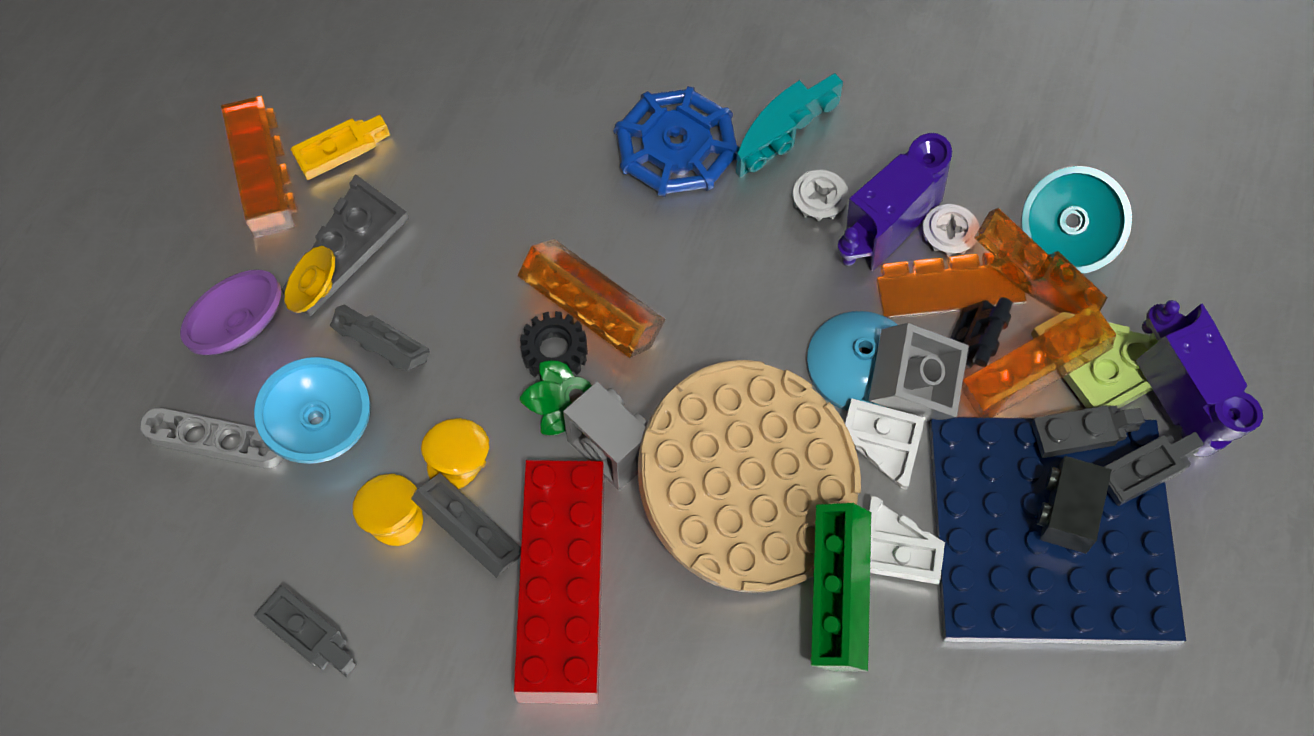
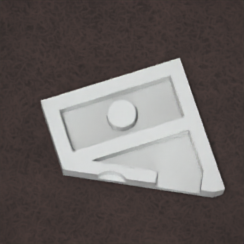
(885, 438)
(903, 548)

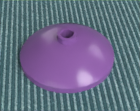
(231, 313)

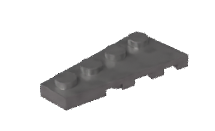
(356, 231)

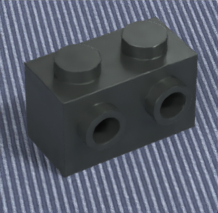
(1074, 504)

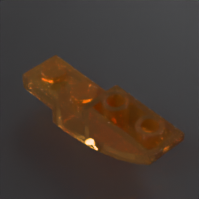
(1026, 265)

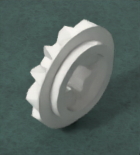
(826, 183)
(964, 224)

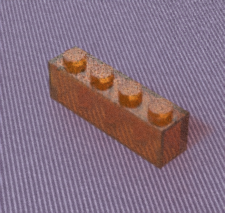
(258, 166)
(591, 297)
(1039, 363)

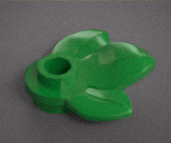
(551, 395)

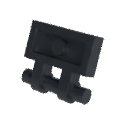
(980, 329)

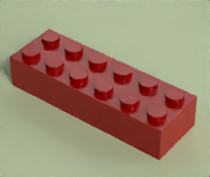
(560, 583)

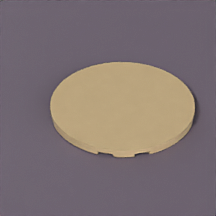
(738, 474)

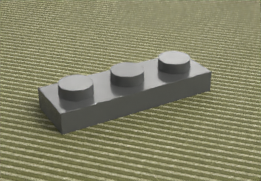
(467, 524)

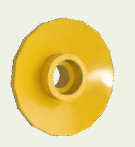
(310, 279)

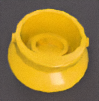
(455, 450)
(386, 509)

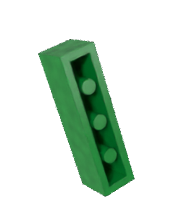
(841, 587)

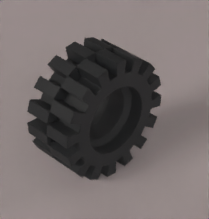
(549, 328)

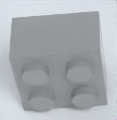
(918, 372)
(606, 432)

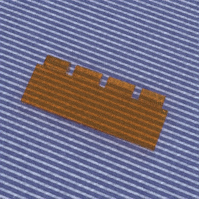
(940, 290)

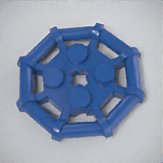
(676, 157)

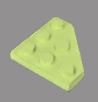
(1115, 375)

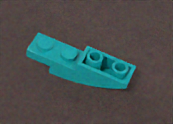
(777, 124)

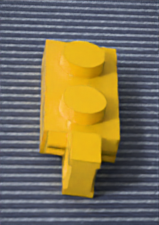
(338, 145)

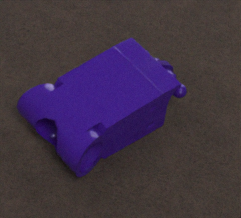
(896, 201)
(1197, 377)

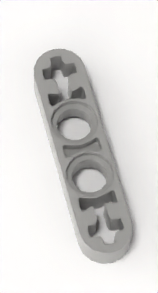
(211, 442)

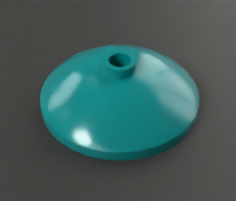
(1101, 213)

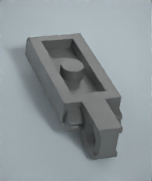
(380, 338)
(1084, 429)
(1150, 466)
(304, 631)

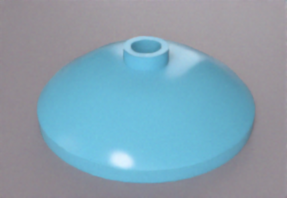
(836, 362)
(308, 391)

